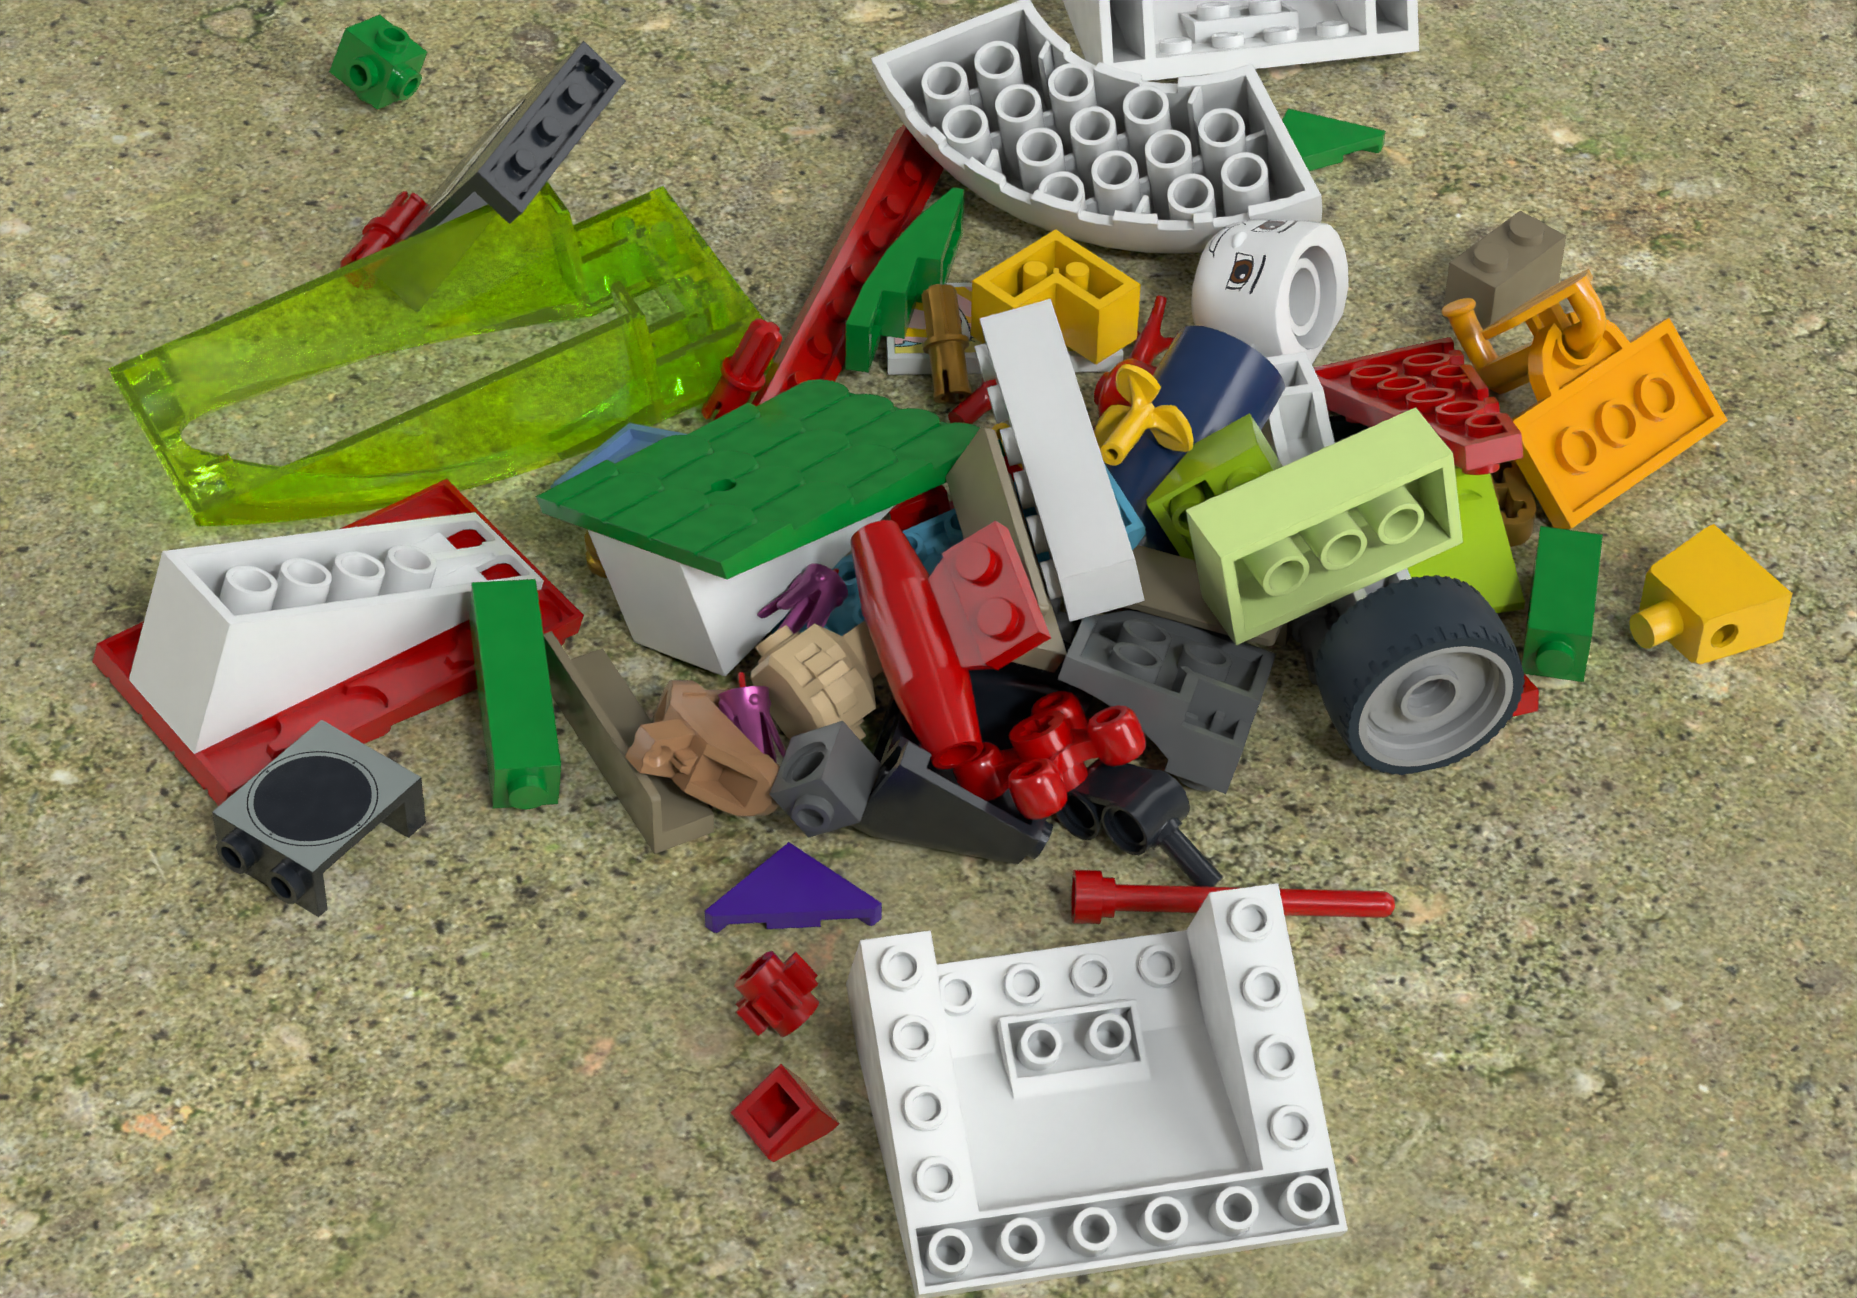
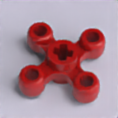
(1051, 754)

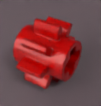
(776, 994)

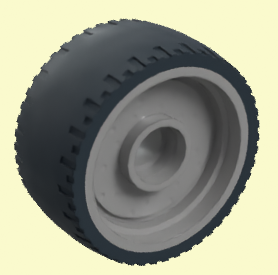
(1419, 675)

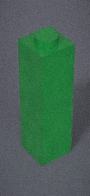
(514, 694)

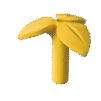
(1123, 425)

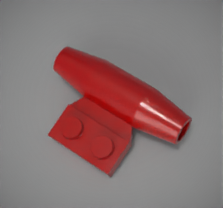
(938, 626)

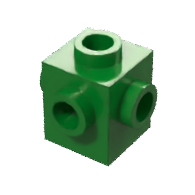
(378, 62)

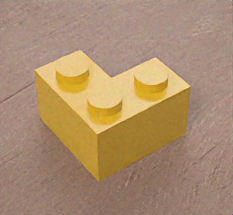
(1089, 296)

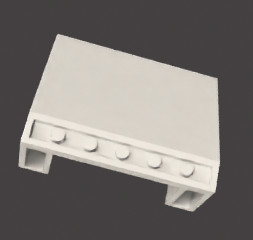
(1219, 35)
(1095, 1100)

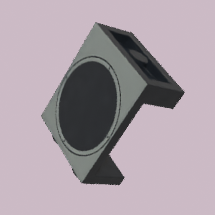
(312, 811)

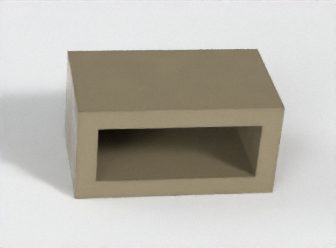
(1506, 267)

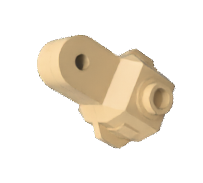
(818, 677)

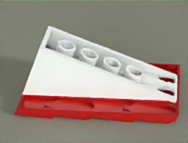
(314, 627)

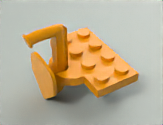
(1603, 402)

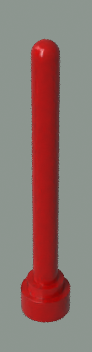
(1100, 896)

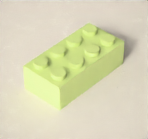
(1325, 525)

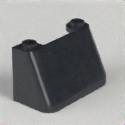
(928, 807)

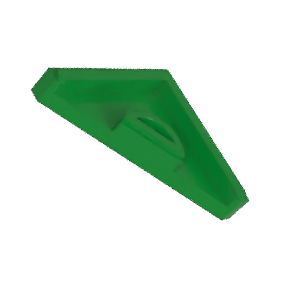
(1326, 140)

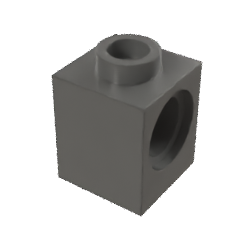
(825, 779)

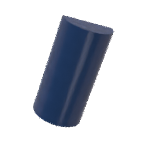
(1213, 384)

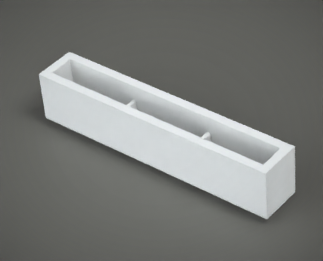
(1060, 462)

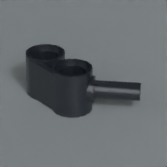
(1138, 813)

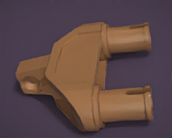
(704, 752)

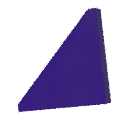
(792, 893)

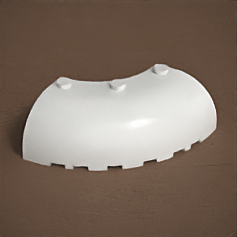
(1096, 143)

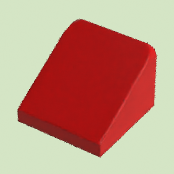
(783, 1114)

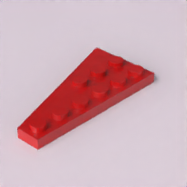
(1440, 388)

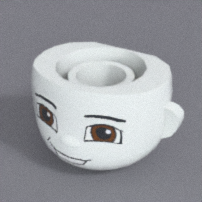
(1273, 285)

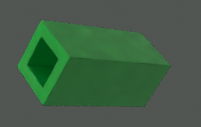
(1562, 604)

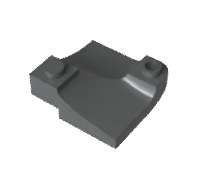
(1181, 681)

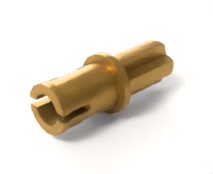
(945, 344)

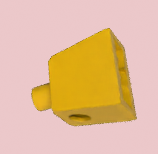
(1710, 600)

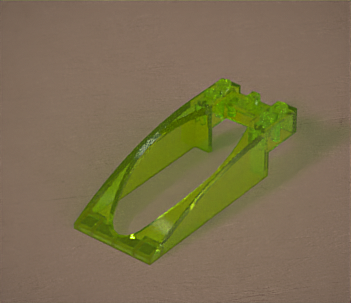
(442, 287)

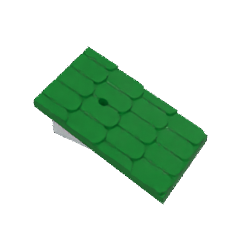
(735, 511)

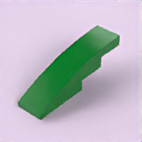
(909, 266)

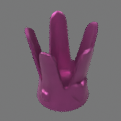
(811, 597)
(750, 713)

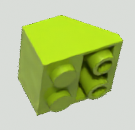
(1210, 469)

